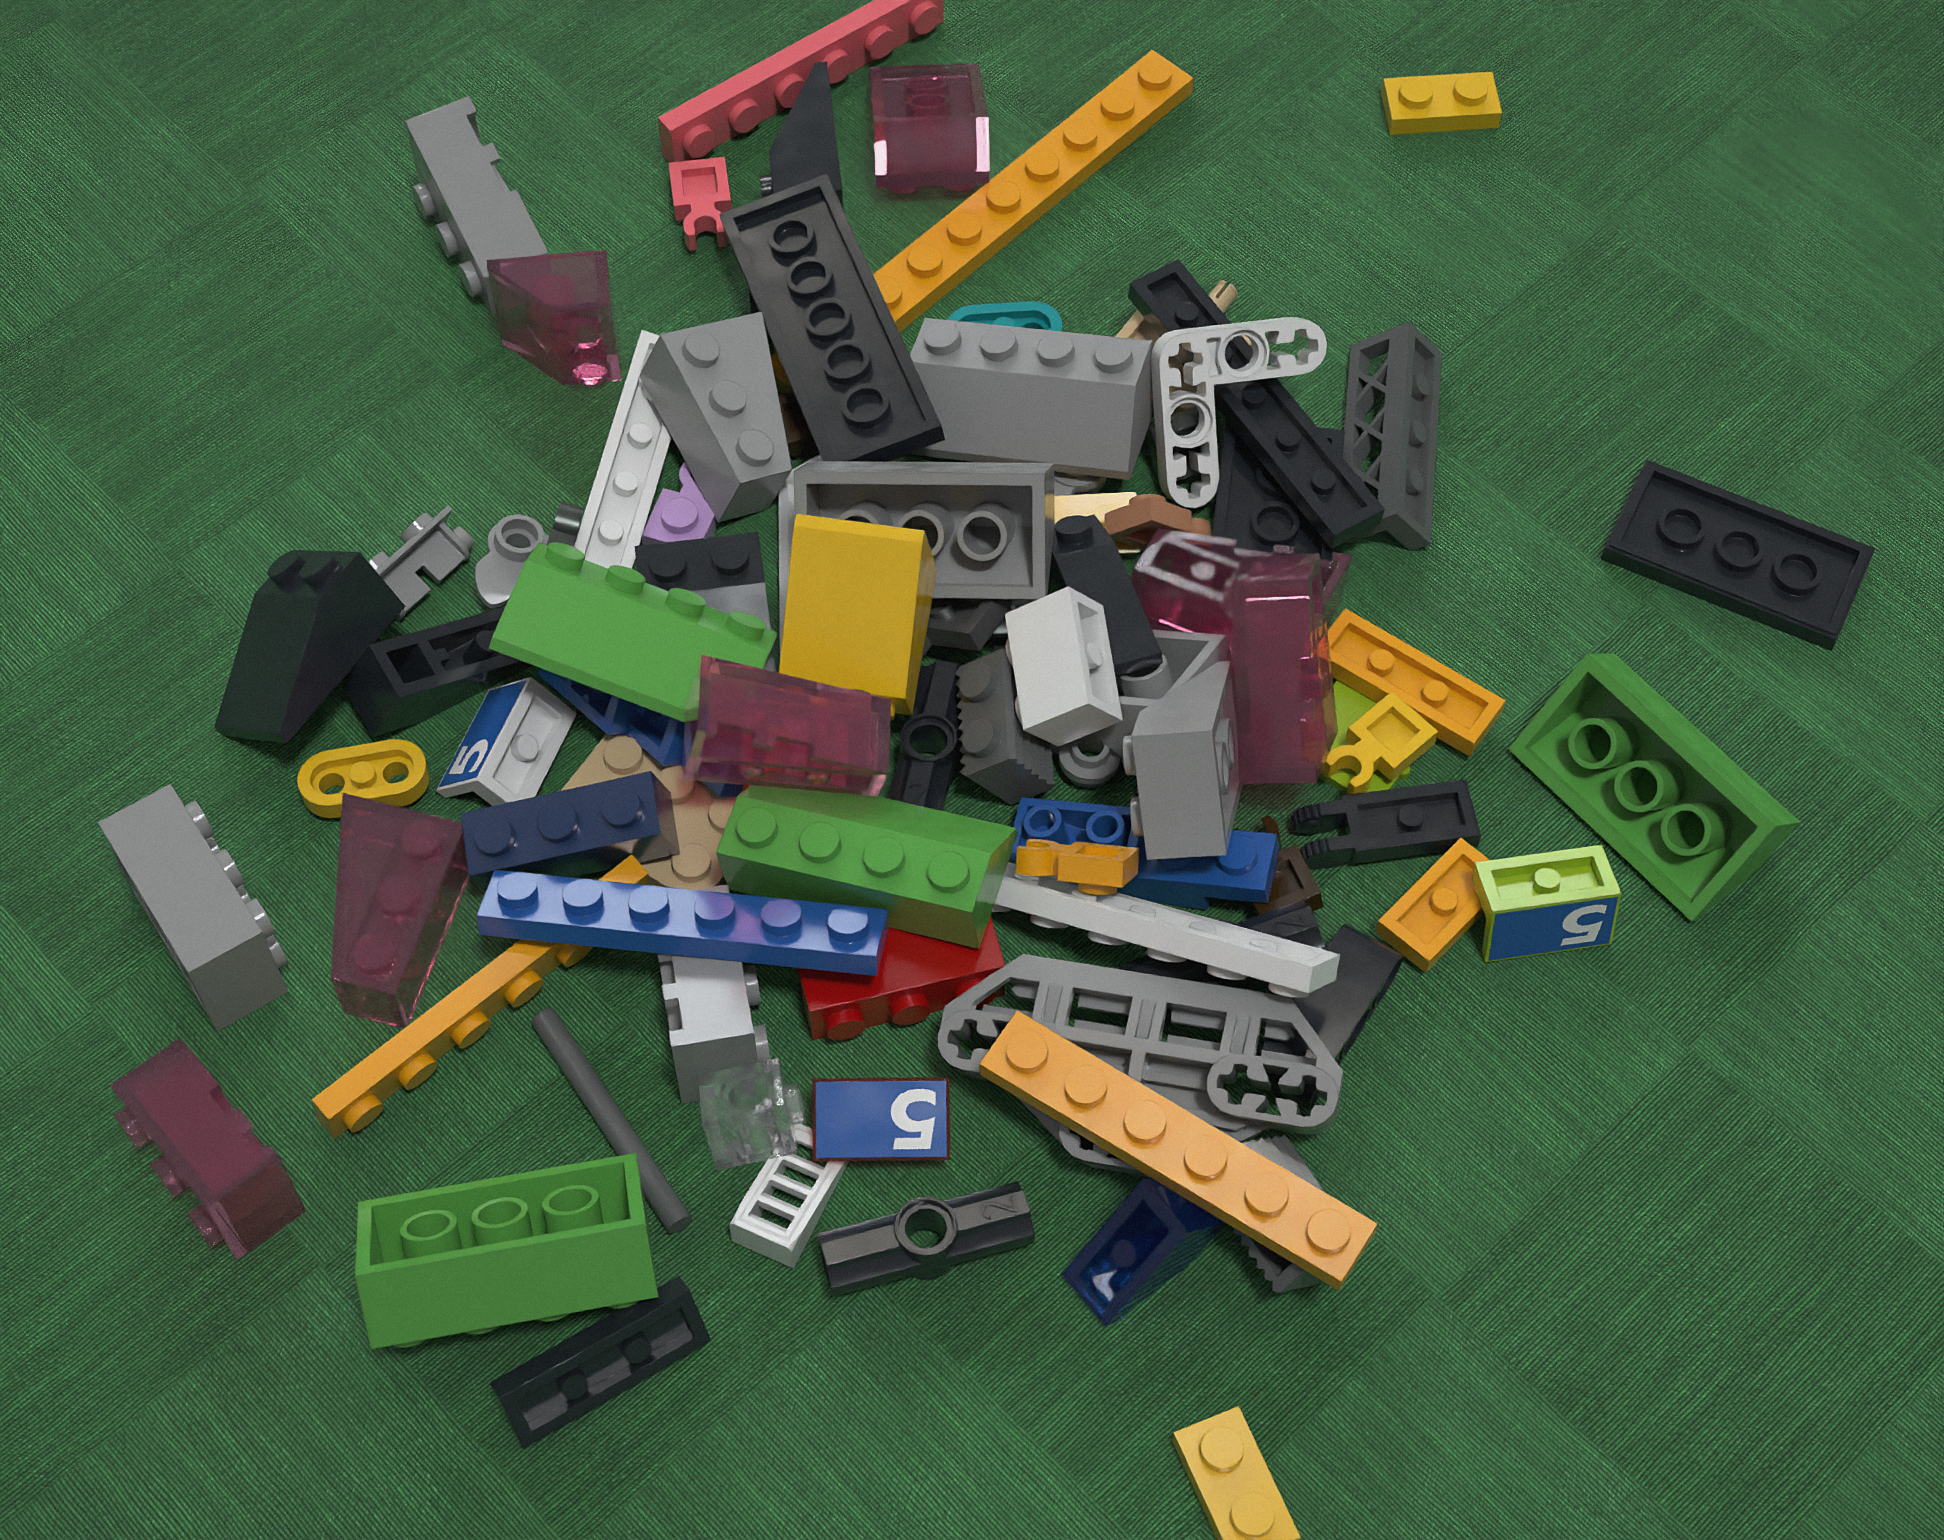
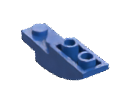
(1184, 882)

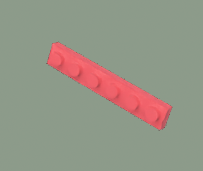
(777, 81)

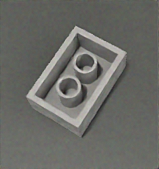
(198, 904)

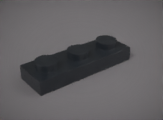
(600, 1362)

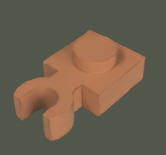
(1145, 514)

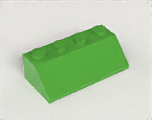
(619, 630)
(1652, 784)
(918, 862)

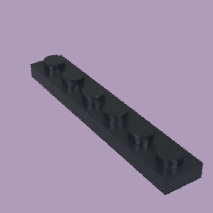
(1264, 414)

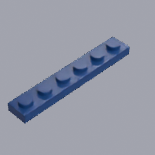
(684, 922)

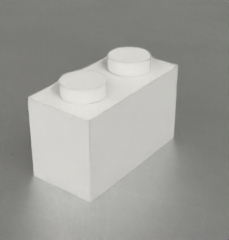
(1062, 667)

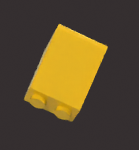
(858, 607)

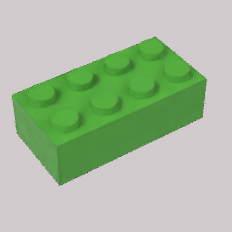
(503, 1251)

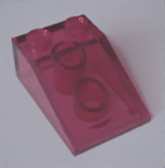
(929, 127)

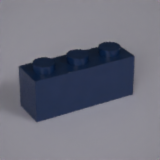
(573, 830)

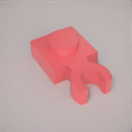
(699, 197)

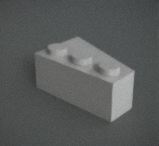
(468, 196)
(723, 411)
(710, 1015)

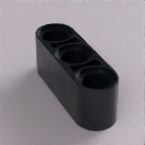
(1343, 1006)

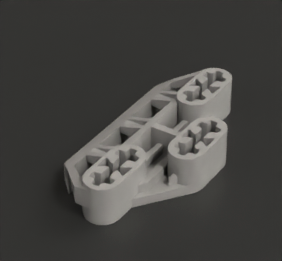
(1182, 1068)

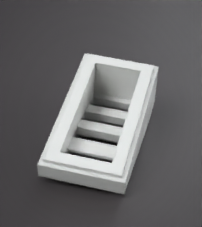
(768, 1238)

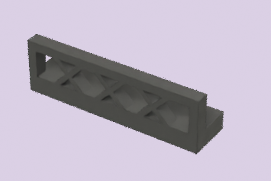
(1403, 426)

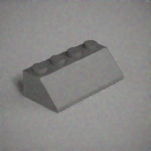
(1036, 396)
(981, 519)

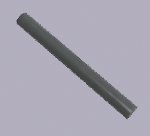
(610, 1118)

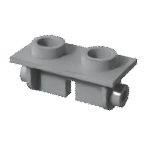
(428, 547)

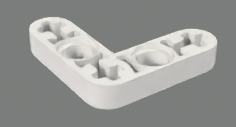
(1210, 369)

